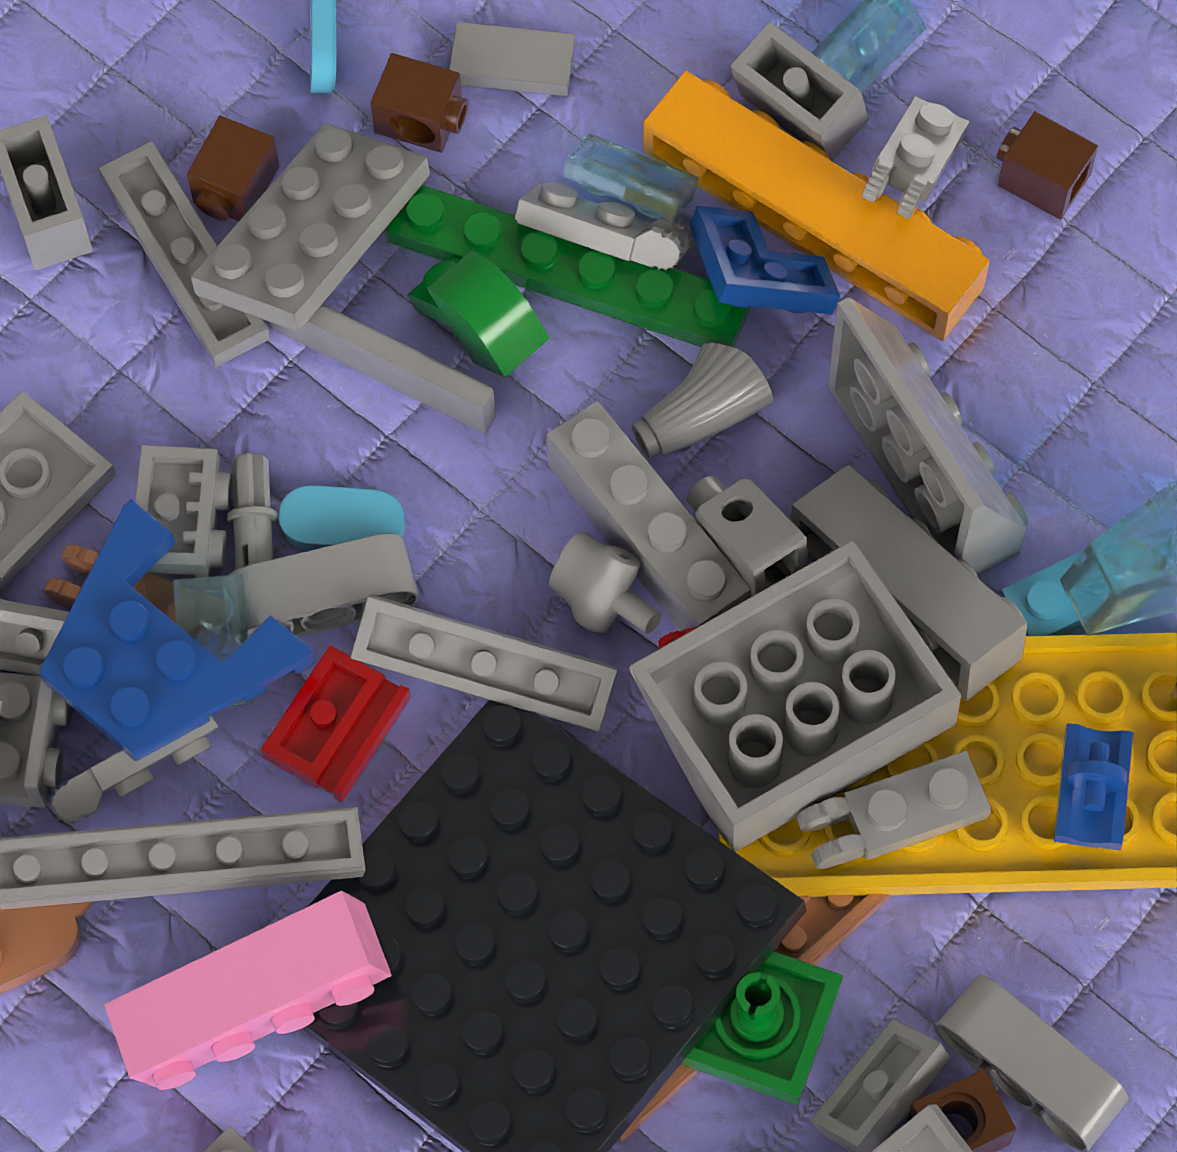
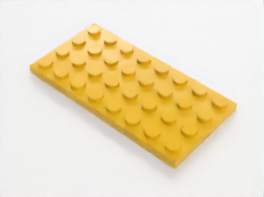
(1016, 749)

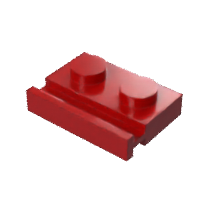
(335, 723)

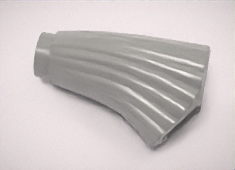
(714, 395)

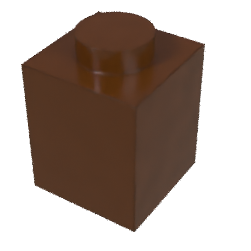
(1045, 164)
(232, 169)

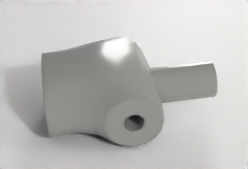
(598, 585)

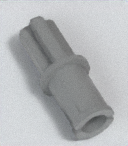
(251, 510)

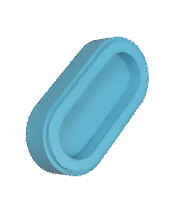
(322, 46)
(334, 515)

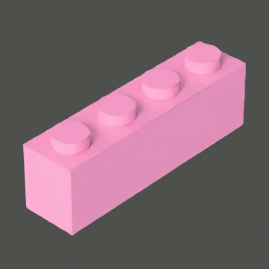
(248, 991)

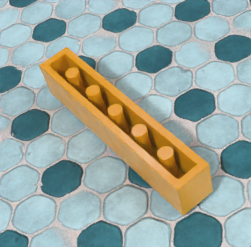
(815, 204)

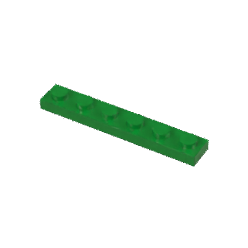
(622, 289)

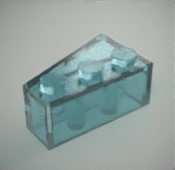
(1128, 568)

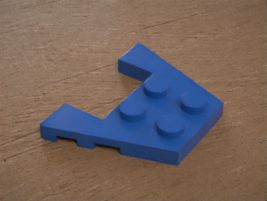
(136, 667)

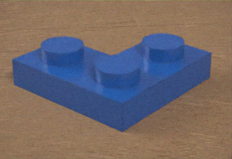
(750, 274)

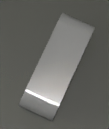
(328, 584)
(1032, 1063)

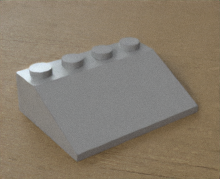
(920, 440)
(796, 695)

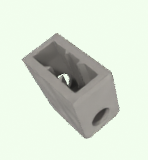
(749, 531)

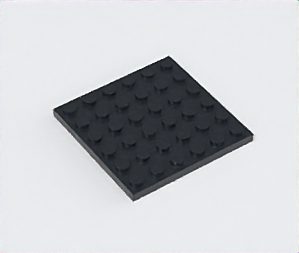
(543, 942)

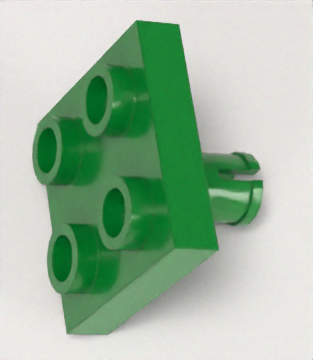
(771, 1028)

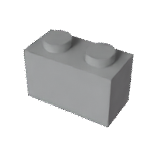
(799, 91)
(42, 194)

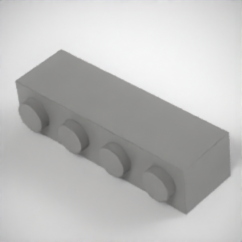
(644, 517)
(953, 611)

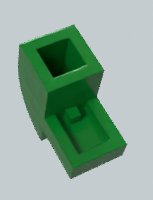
(482, 310)

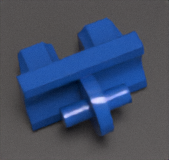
(1093, 787)

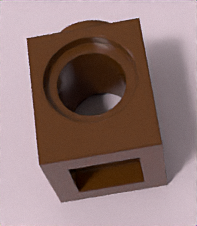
(418, 103)
(978, 1103)

